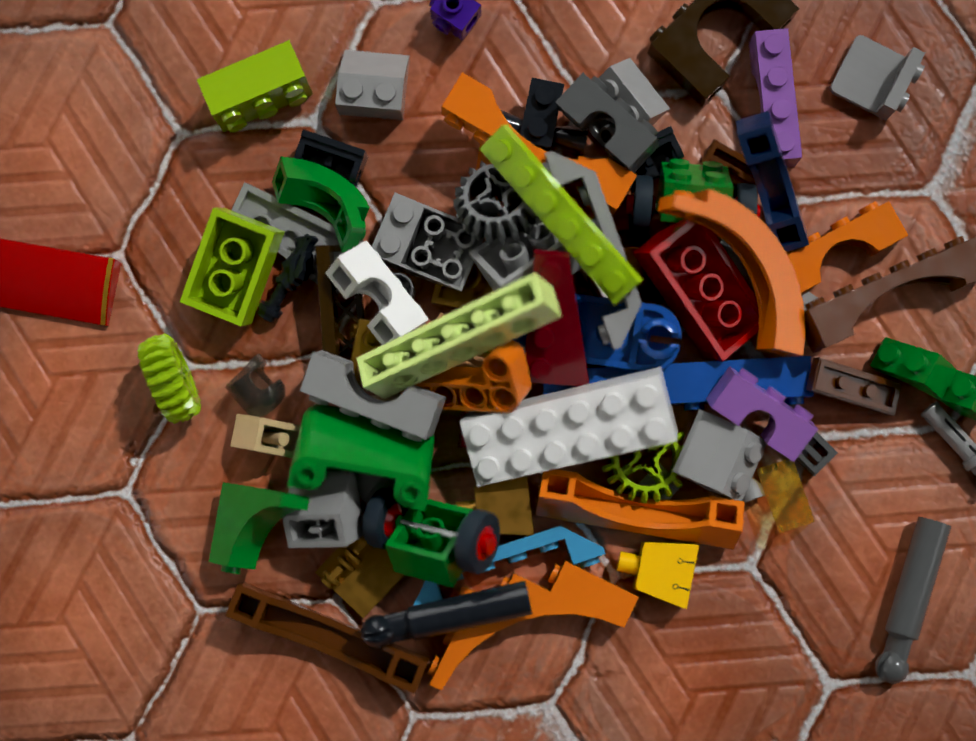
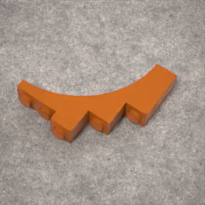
(571, 593)

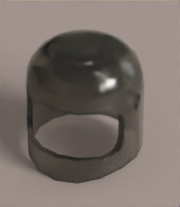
(255, 390)

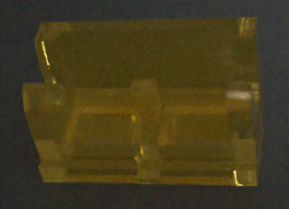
(785, 495)

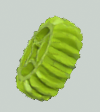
(169, 378)
(653, 471)

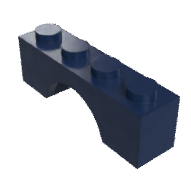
(772, 180)

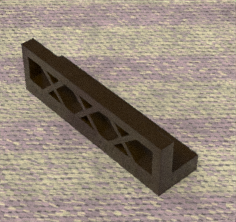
(329, 302)

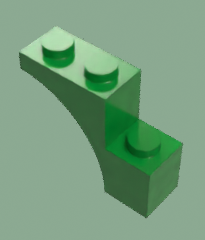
(928, 373)

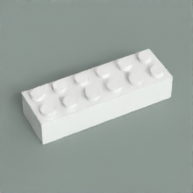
(570, 427)

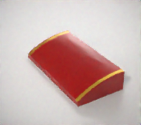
(57, 282)

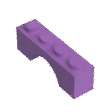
(774, 76)

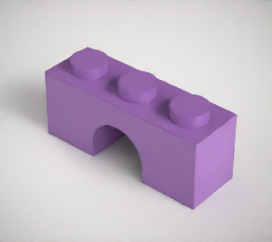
(739, 395)

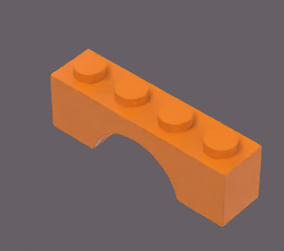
(871, 232)

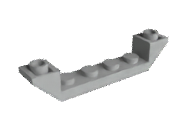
(566, 172)

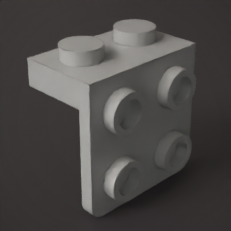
(877, 77)

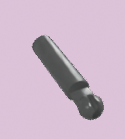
(912, 598)

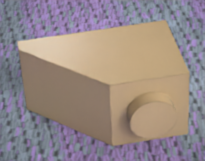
(265, 435)

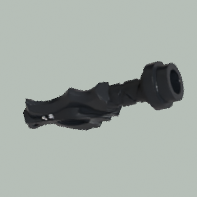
(295, 270)

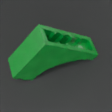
(245, 521)

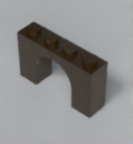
(686, 61)

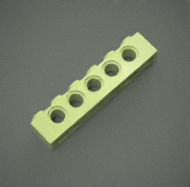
(459, 336)

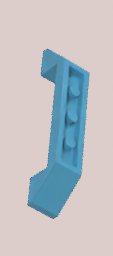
(579, 550)

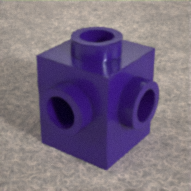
(455, 16)

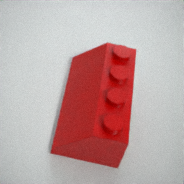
(701, 287)

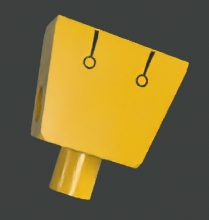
(662, 570)

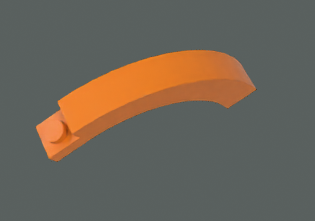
(764, 259)

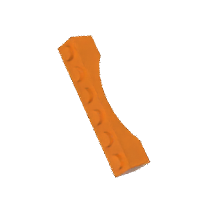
(475, 109)
(698, 520)

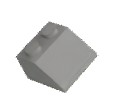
(372, 85)
(720, 456)

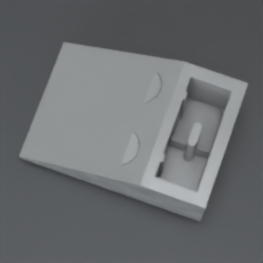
(425, 243)

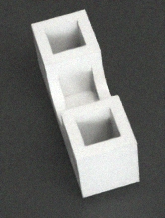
(365, 273)

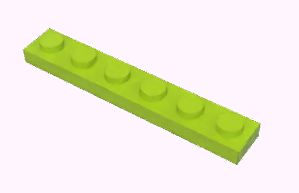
(561, 214)

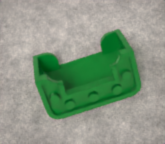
(357, 445)

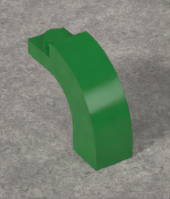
(325, 192)

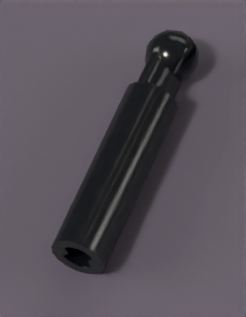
(448, 615)

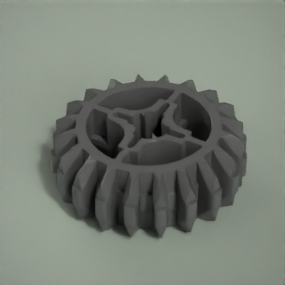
(484, 215)

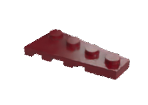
(557, 348)

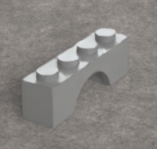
(333, 381)

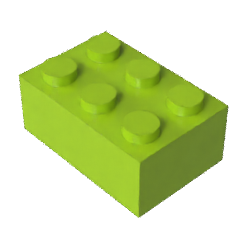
(255, 87)
(232, 266)

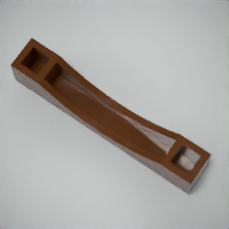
(313, 629)

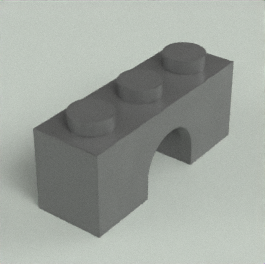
(588, 102)

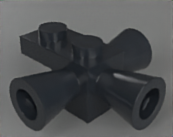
(541, 118)

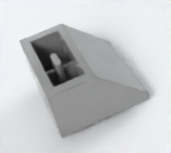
(630, 85)
(332, 514)

